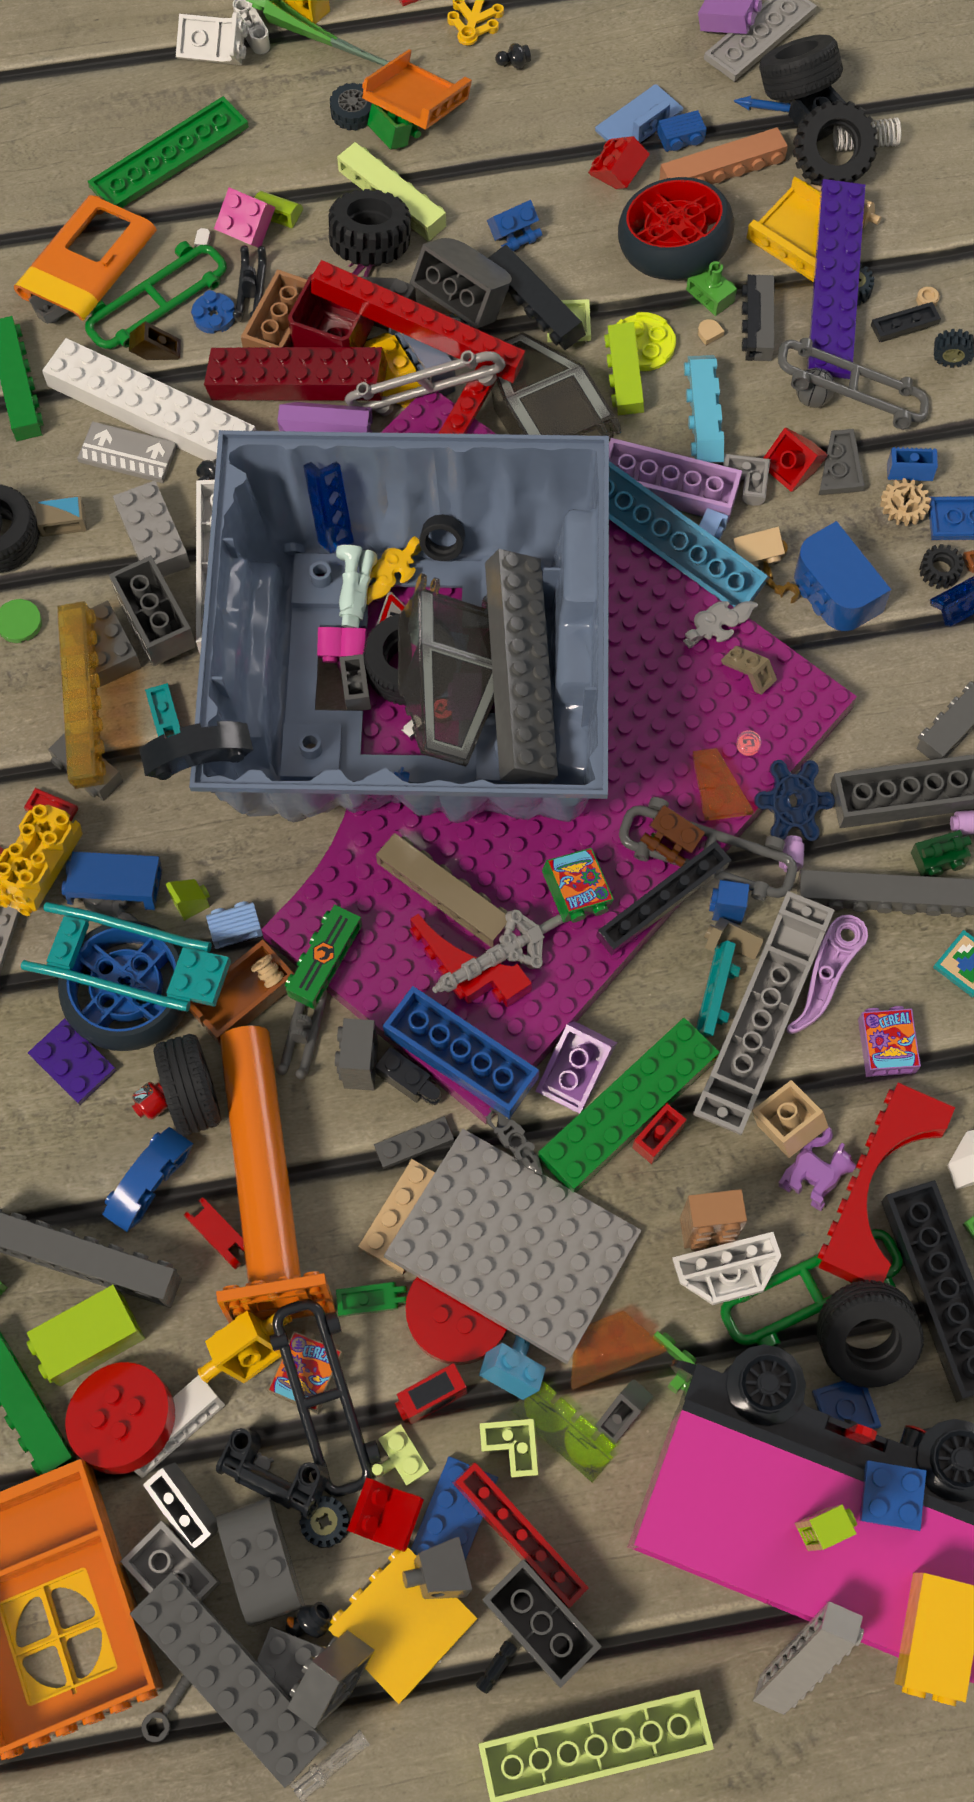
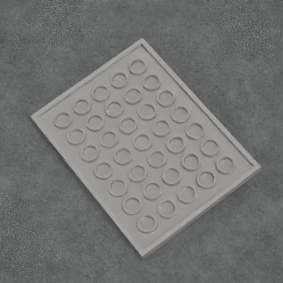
(513, 1245)

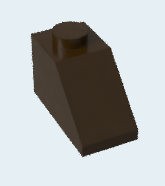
(153, 343)

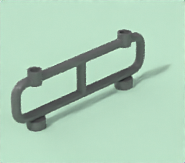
(801, 378)
(772, 849)

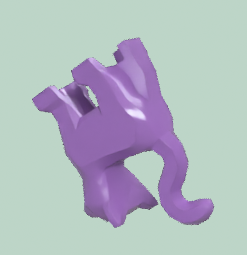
(817, 1172)

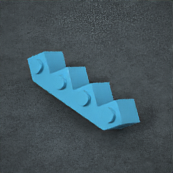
(705, 406)

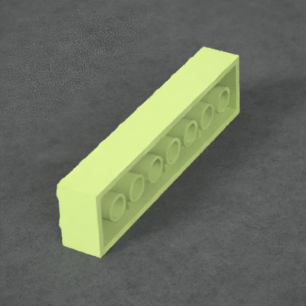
(595, 1746)

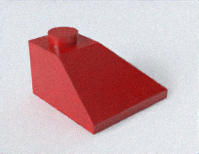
(793, 459)

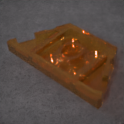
(611, 1347)

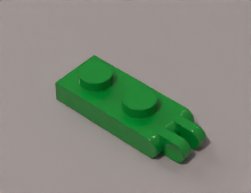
(369, 1299)

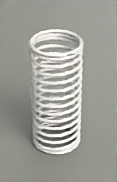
(891, 132)

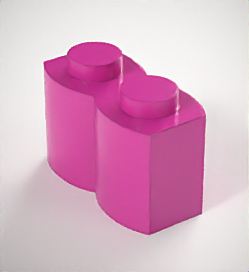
(340, 642)

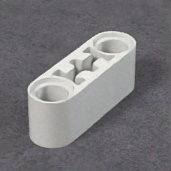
(257, 31)

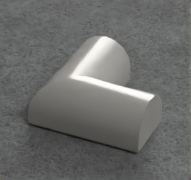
(754, 474)

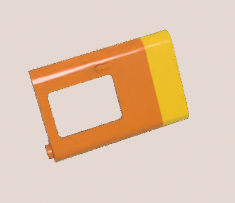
(73, 279)

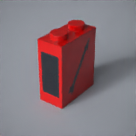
(430, 1394)

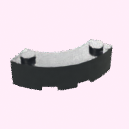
(195, 746)

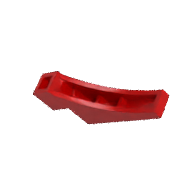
(507, 981)

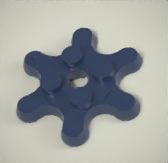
(808, 800)

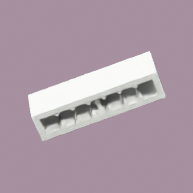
(193, 1408)

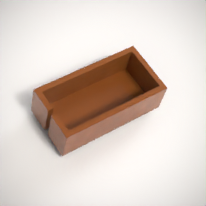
(242, 994)

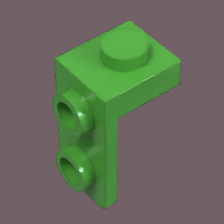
(666, 1340)

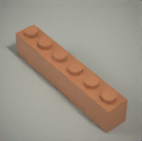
(730, 158)

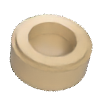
(927, 295)

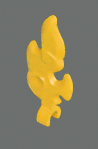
(391, 562)

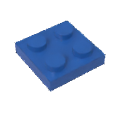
(893, 1495)

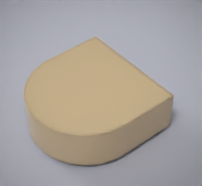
(709, 331)

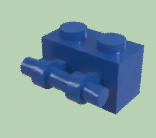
(513, 220)

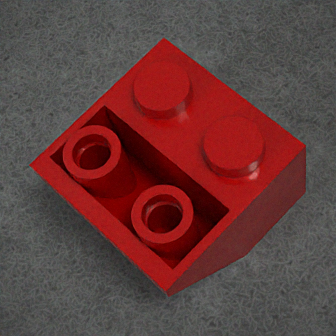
(619, 162)

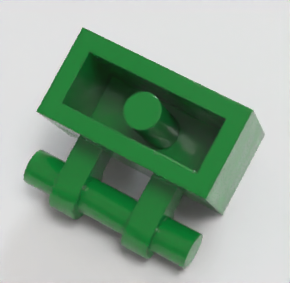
(391, 128)

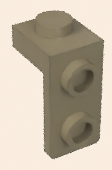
(745, 940)

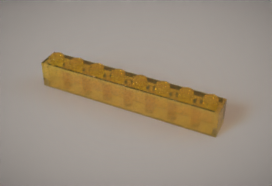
(80, 695)

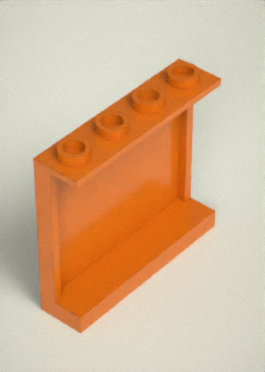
(414, 92)

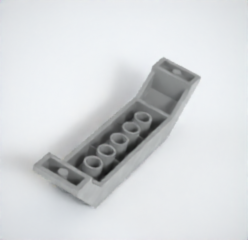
(764, 1013)

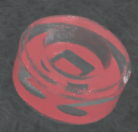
(748, 743)

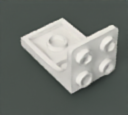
(211, 39)

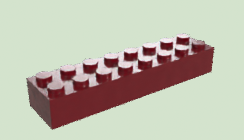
(293, 373)

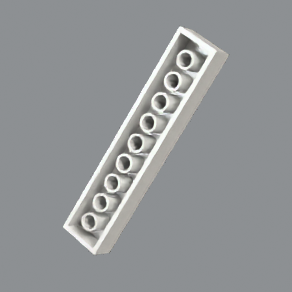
(139, 400)

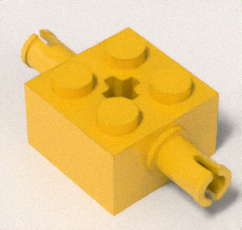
(241, 1348)

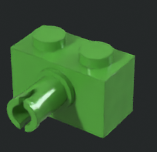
(712, 289)

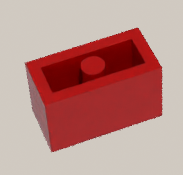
(659, 1133)

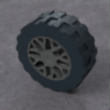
(349, 108)

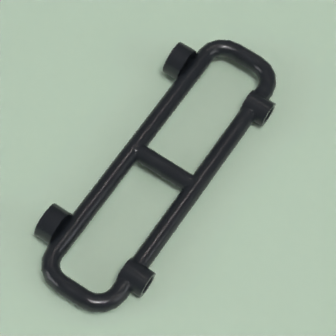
(328, 1325)

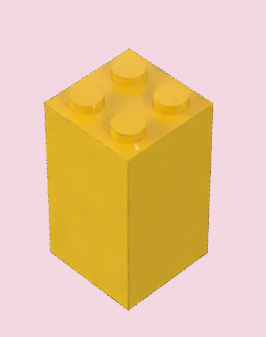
(937, 1639)

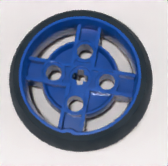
(94, 1019)

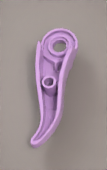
(830, 963)

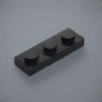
(905, 321)

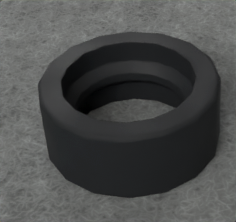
(445, 523)

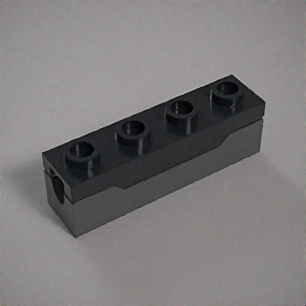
(758, 317)

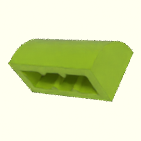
(285, 211)

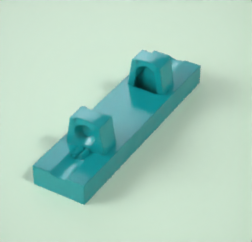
(720, 970)

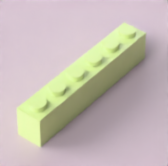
(372, 174)

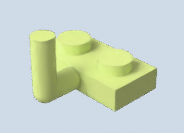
(401, 1456)

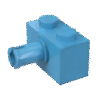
(513, 1369)

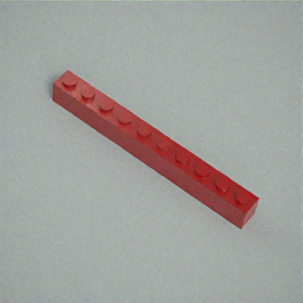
(411, 318)

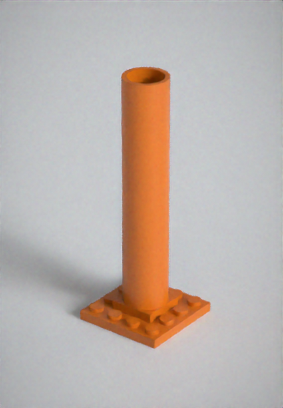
(262, 1185)

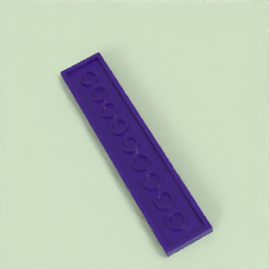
(837, 273)

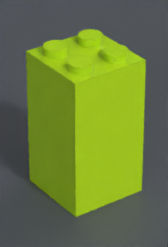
(84, 1336)

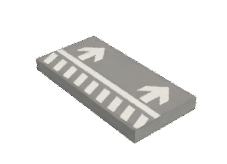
(127, 452)

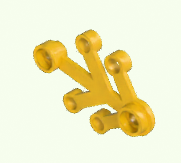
(468, 33)

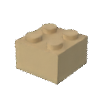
(790, 1118)

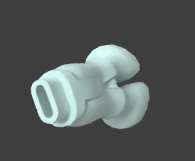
(355, 585)

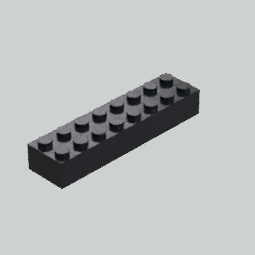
(938, 1278)

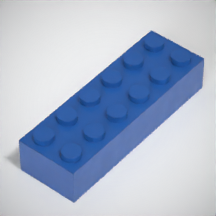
(461, 1052)

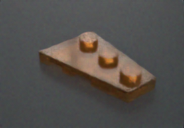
(718, 788)

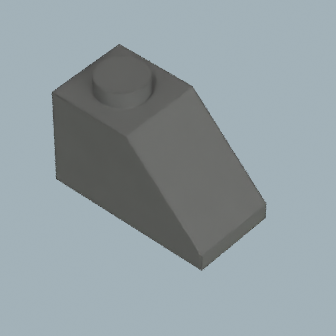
(623, 1411)

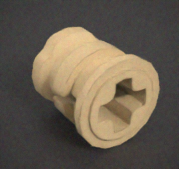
(267, 971)

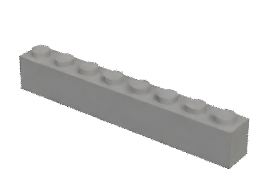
(809, 1658)

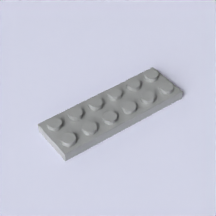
(775, 21)

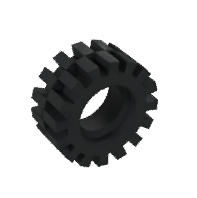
(944, 555)

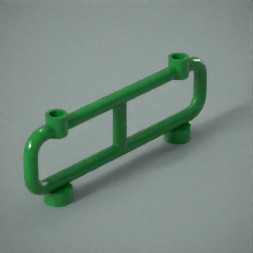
(186, 254)
(767, 1334)

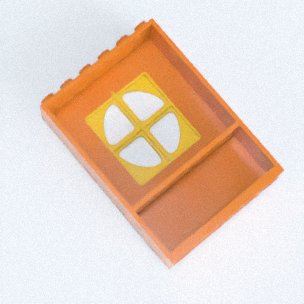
(62, 1538)

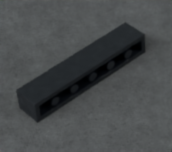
(539, 300)
(663, 898)

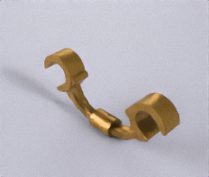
(778, 588)

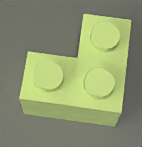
(519, 1439)

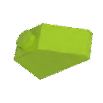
(188, 897)

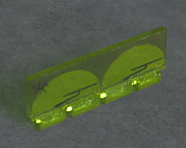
(565, 1436)

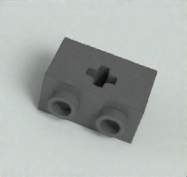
(355, 683)

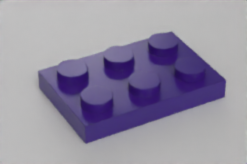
(72, 1061)

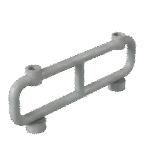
(485, 375)

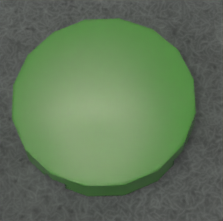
(19, 620)

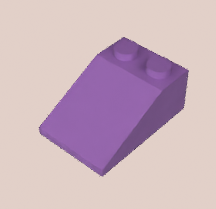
(576, 1066)

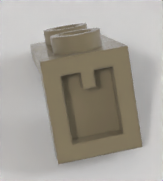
(754, 665)

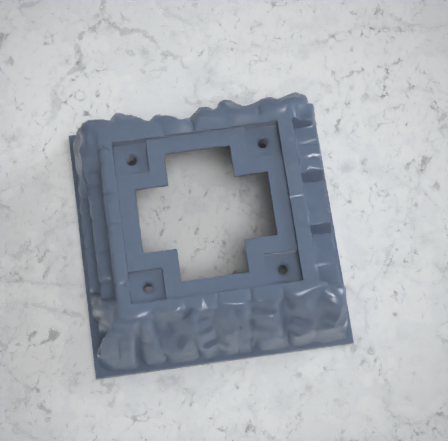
(266, 607)

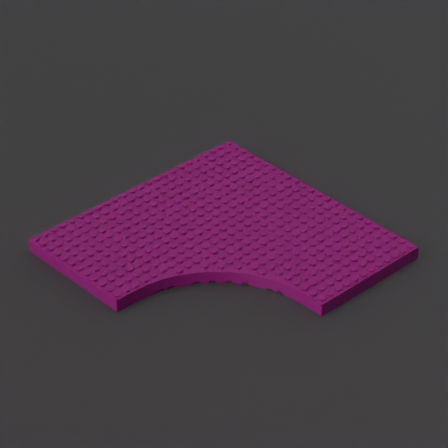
(659, 711)

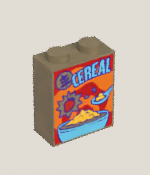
(311, 1367)

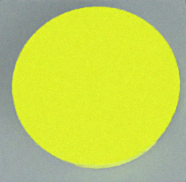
(653, 338)

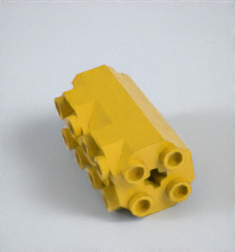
(36, 857)

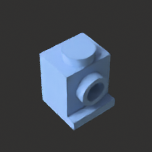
(714, 523)

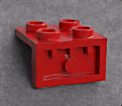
(385, 1515)

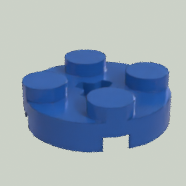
(213, 302)

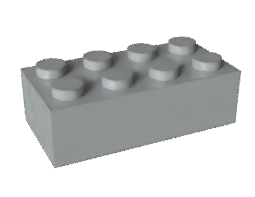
(151, 528)

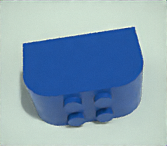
(839, 580)

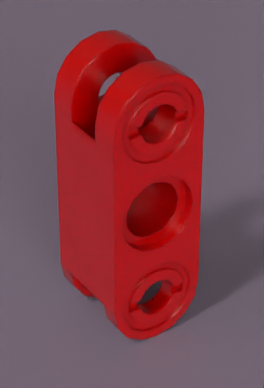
(216, 1232)

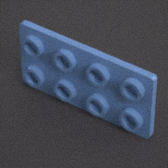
(640, 115)

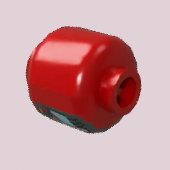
(149, 1100)

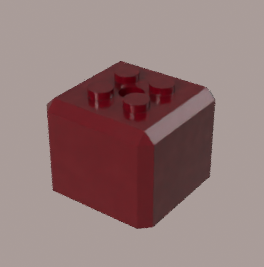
(316, 319)

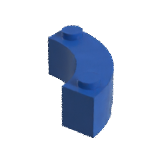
(135, 1191)

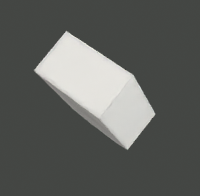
(202, 237)

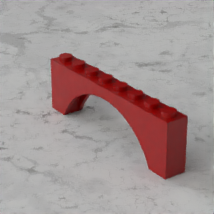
(907, 1119)

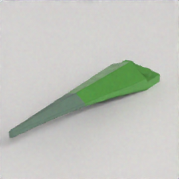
(284, 16)

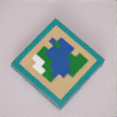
(958, 963)

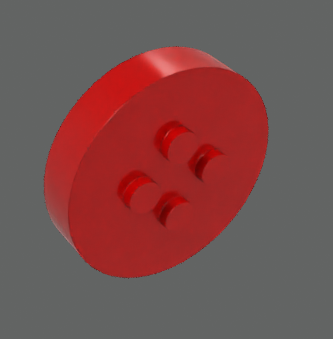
(448, 1327)
(120, 1418)

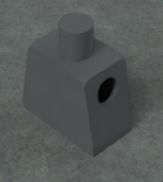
(440, 1572)

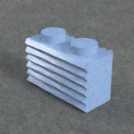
(234, 924)

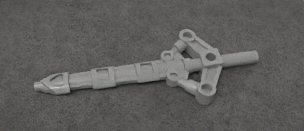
(509, 948)

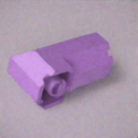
(324, 418)

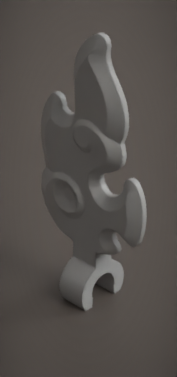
(710, 621)

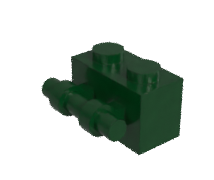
(941, 854)

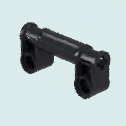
(267, 1483)

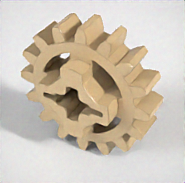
(916, 505)

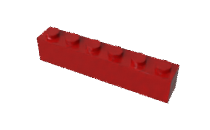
(519, 1534)

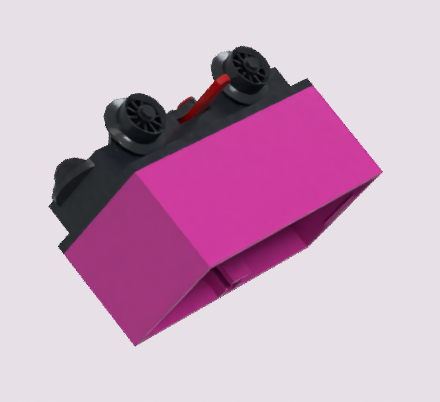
(756, 1460)

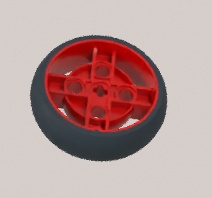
(675, 228)

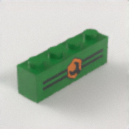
(323, 957)

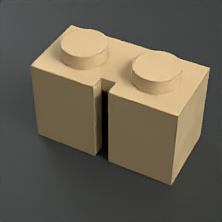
(761, 546)

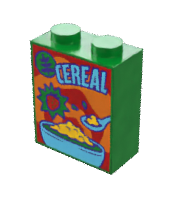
(577, 885)

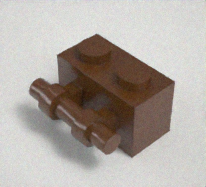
(675, 829)

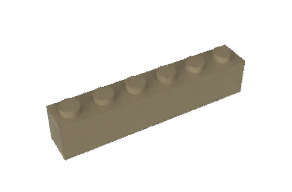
(443, 889)

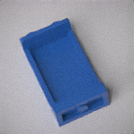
(113, 877)

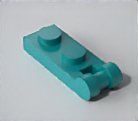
(162, 709)

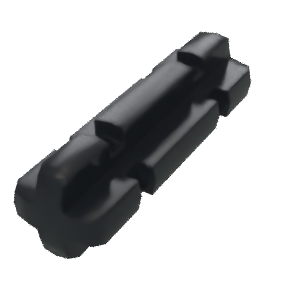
(496, 1666)

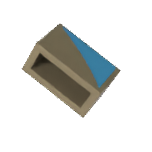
(61, 516)

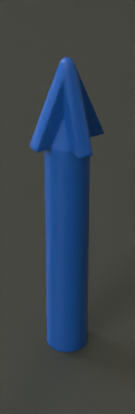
(747, 102)

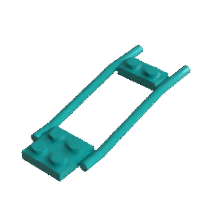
(195, 978)

